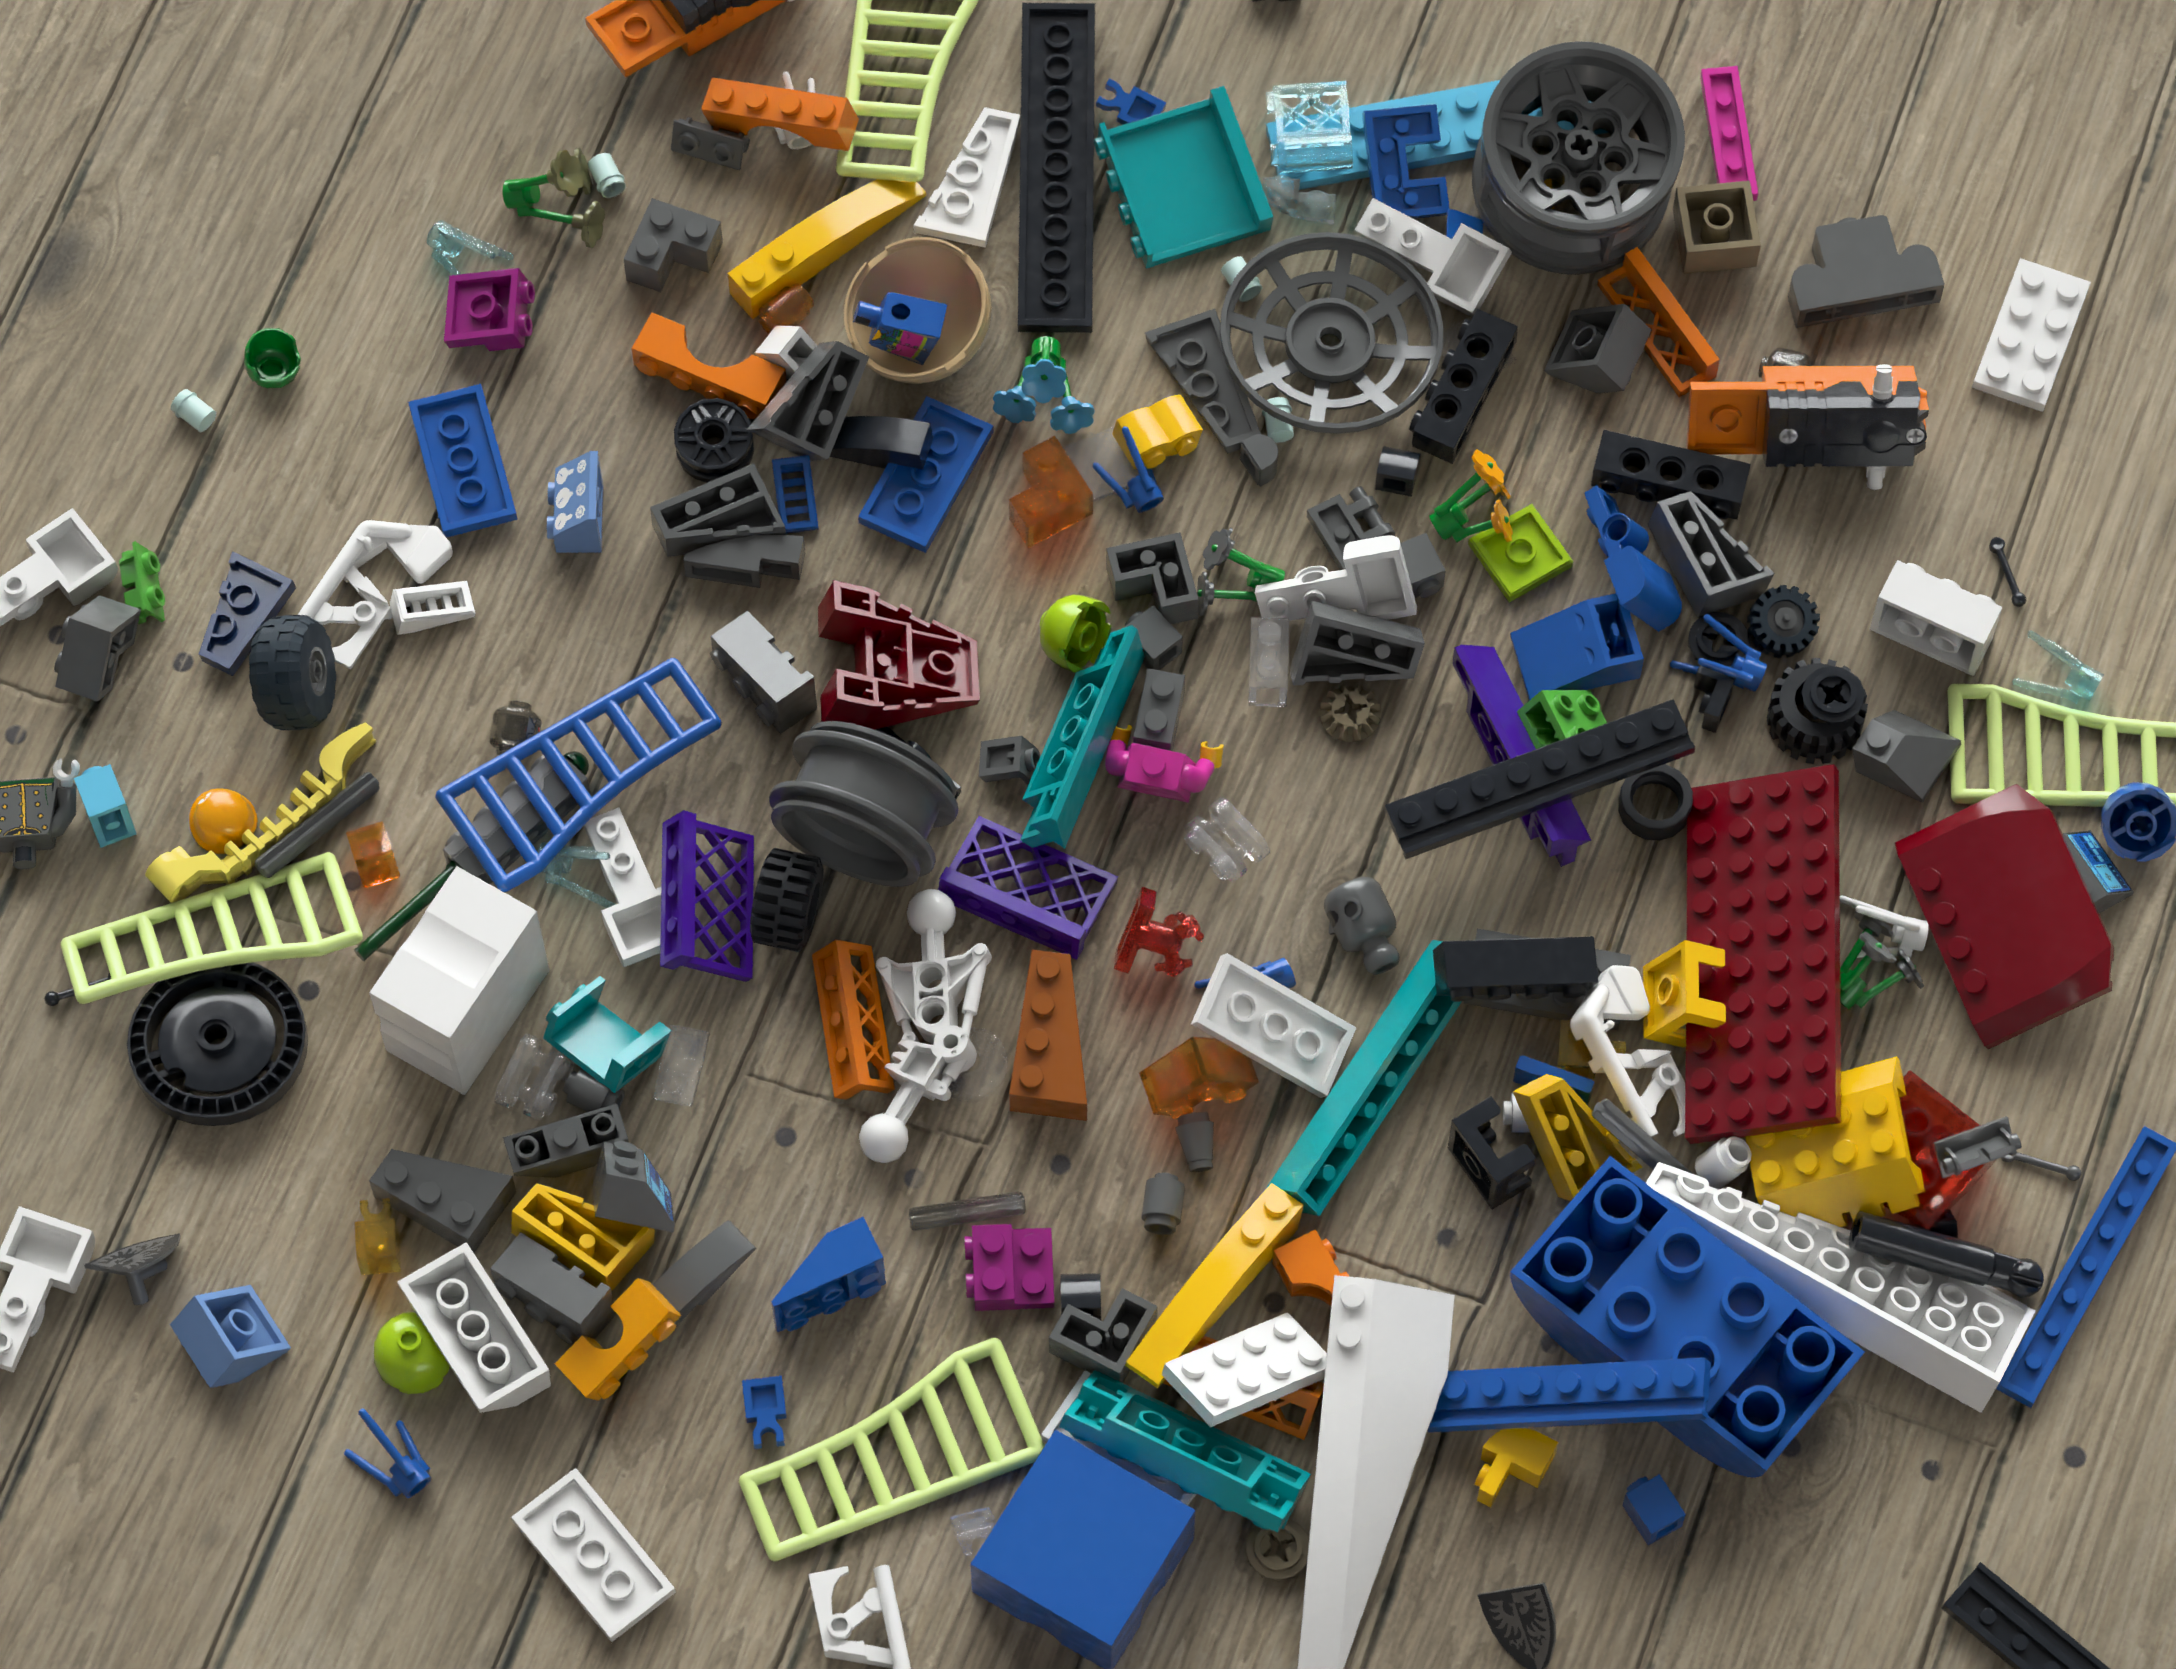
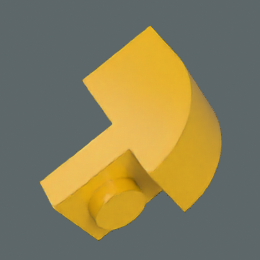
(1514, 1452)

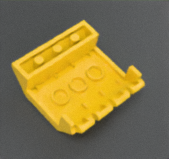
(1845, 1163)

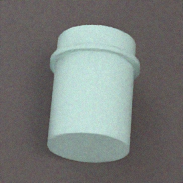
(606, 175)
(1230, 271)
(193, 410)
(1277, 429)

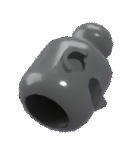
(1363, 922)

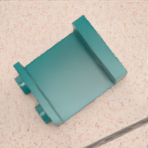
(600, 1039)

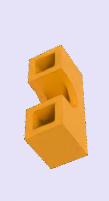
(645, 1319)

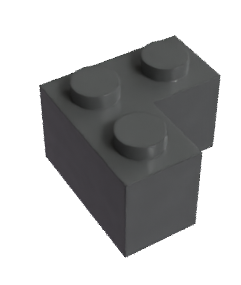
(670, 236)
(1156, 568)
(93, 646)
(1106, 1343)

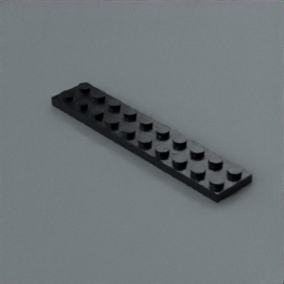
(1056, 168)

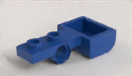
(1638, 581)

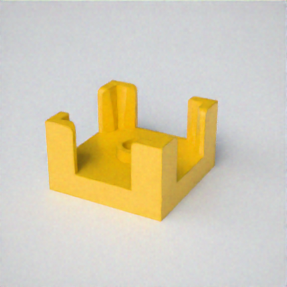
(1674, 993)

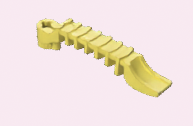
(180, 875)

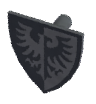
(138, 1263)
(1522, 1623)

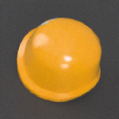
(221, 817)

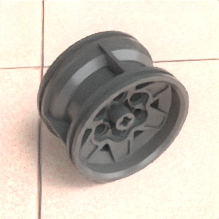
(1622, 97)

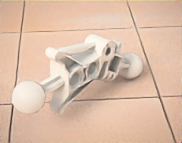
(924, 1067)

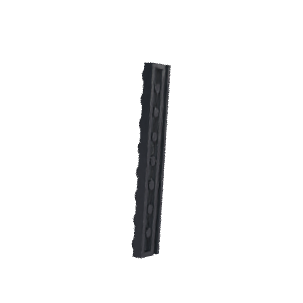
(1539, 779)
(2014, 1626)

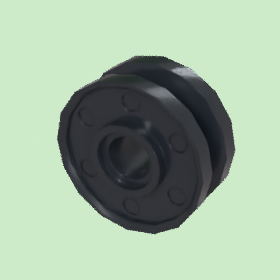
(708, 420)

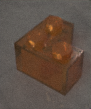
(1056, 496)
(1197, 1073)

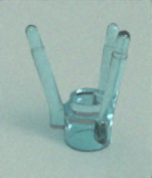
(450, 242)
(2081, 679)
(562, 864)

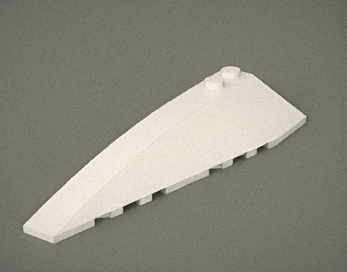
(1917, 1319)
(1377, 1404)

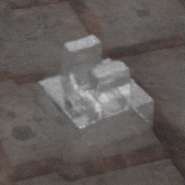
(972, 1525)

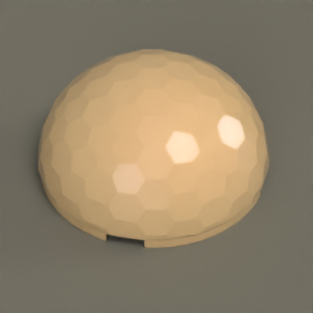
(932, 272)

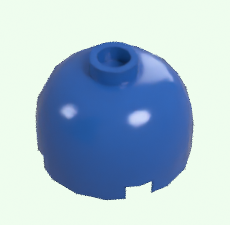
(2139, 821)

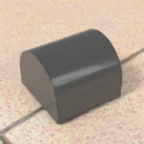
(1260, 458)

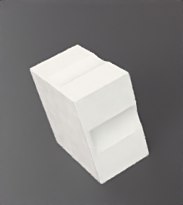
(460, 980)

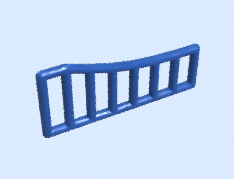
(588, 804)

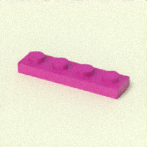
(1728, 126)

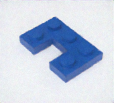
(1385, 140)

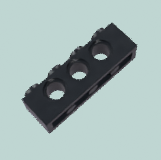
(1446, 436)
(1660, 459)

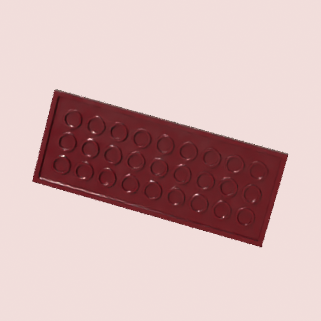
(1770, 897)

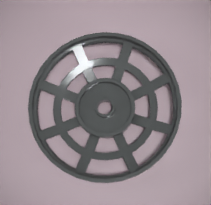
(1336, 318)

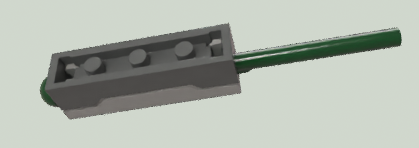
(459, 854)

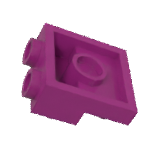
(489, 309)
(1010, 1267)

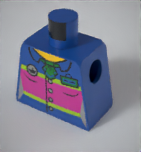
(903, 325)

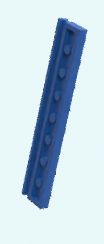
(1573, 1395)

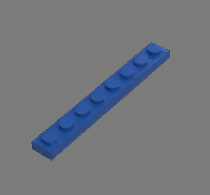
(2087, 1267)

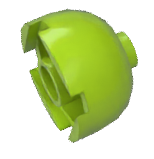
(1074, 631)
(408, 1355)

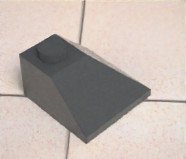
(1903, 754)

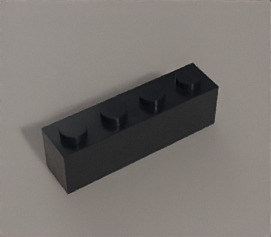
(1515, 967)

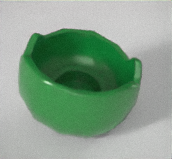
(272, 358)

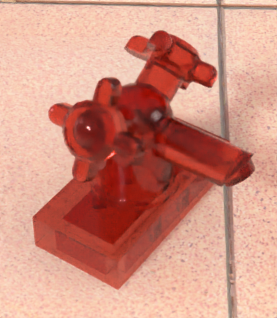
(1157, 937)

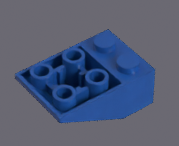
(1579, 648)
(837, 1270)

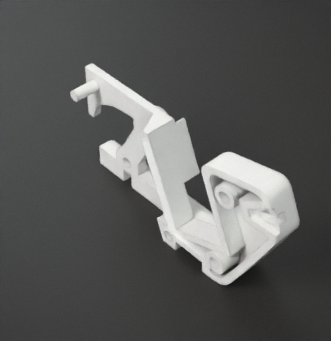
(416, 547)
(1623, 997)
(838, 1627)

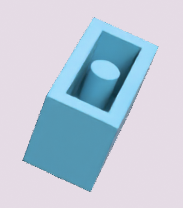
(105, 805)

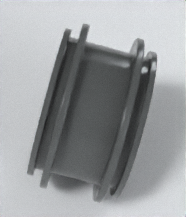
(863, 803)

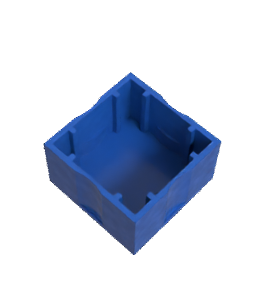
(1082, 1550)

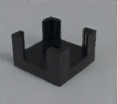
(1469, 1144)

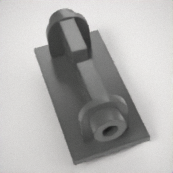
(703, 143)
(1976, 1147)

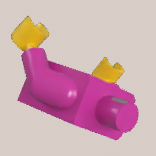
(1159, 770)

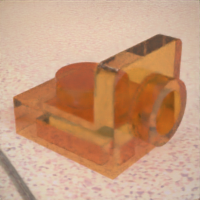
(373, 854)

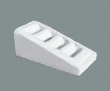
(419, 620)

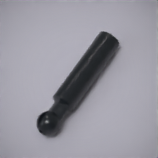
(1944, 1255)

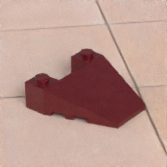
(901, 662)

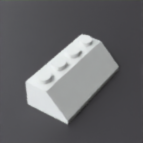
(476, 1331)

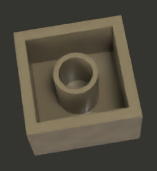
(1716, 227)

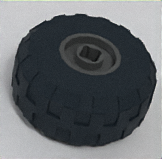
(292, 672)

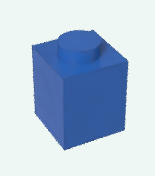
(1653, 1508)

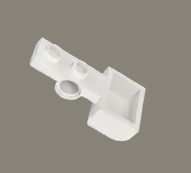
(1461, 266)
(62, 557)
(1372, 583)
(636, 919)
(40, 1256)

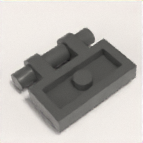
(1338, 524)

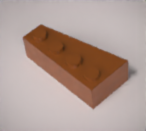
(1048, 1049)

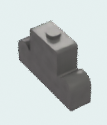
(1861, 274)

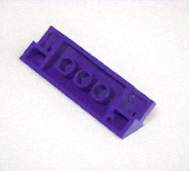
(1494, 715)

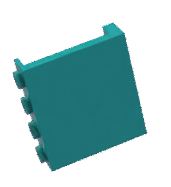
(1184, 180)

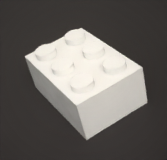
(1935, 617)

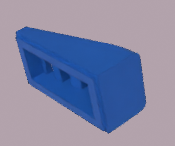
(792, 465)

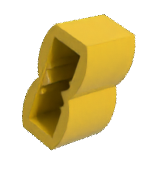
(1159, 431)

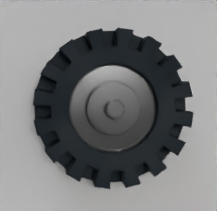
(1783, 621)

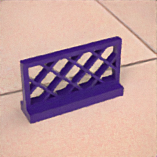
(682, 891)
(1020, 915)

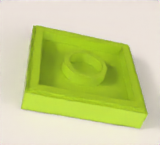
(1525, 561)

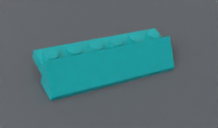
(1081, 739)
(1185, 1451)

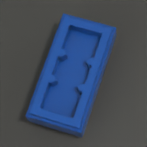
(1531, 1069)

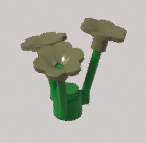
(567, 175)

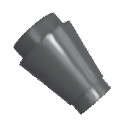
(1196, 1140)

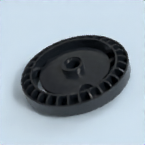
(212, 1007)

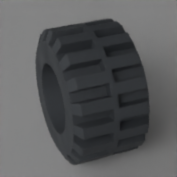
(1804, 736)
(786, 900)

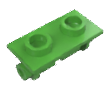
(141, 569)

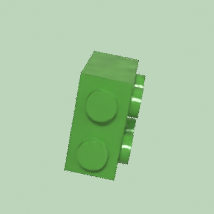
(1559, 715)

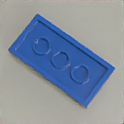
(462, 460)
(914, 502)

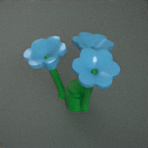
(1044, 378)

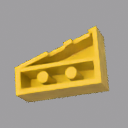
(1567, 1134)
(570, 1229)

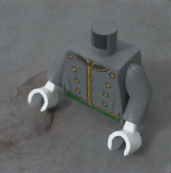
(36, 813)

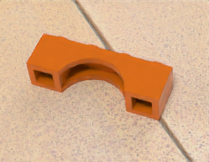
(817, 117)
(664, 352)
(1308, 1267)

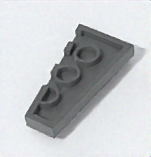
(1196, 362)

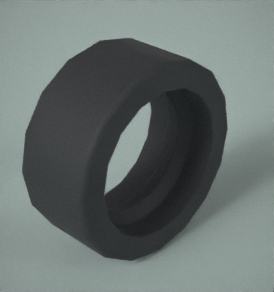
(1656, 829)

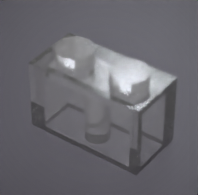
(1268, 662)

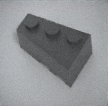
(1704, 557)
(1354, 645)

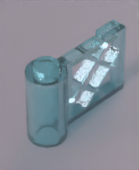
(1313, 146)

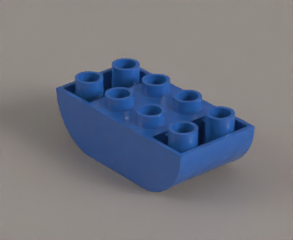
(1646, 1282)

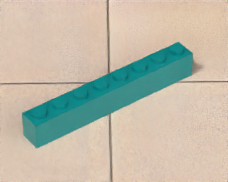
(1367, 1089)

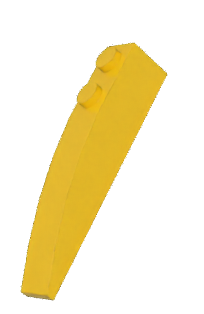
(819, 241)
(1217, 1282)

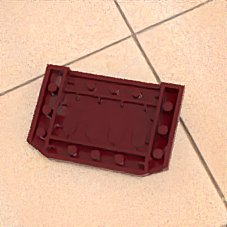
(2009, 913)

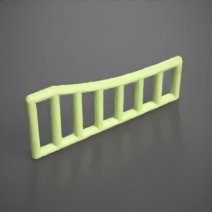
(929, 83)
(2071, 721)
(234, 952)
(892, 1414)

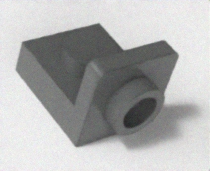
(1007, 759)

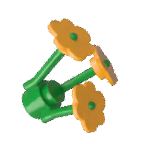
(1451, 517)

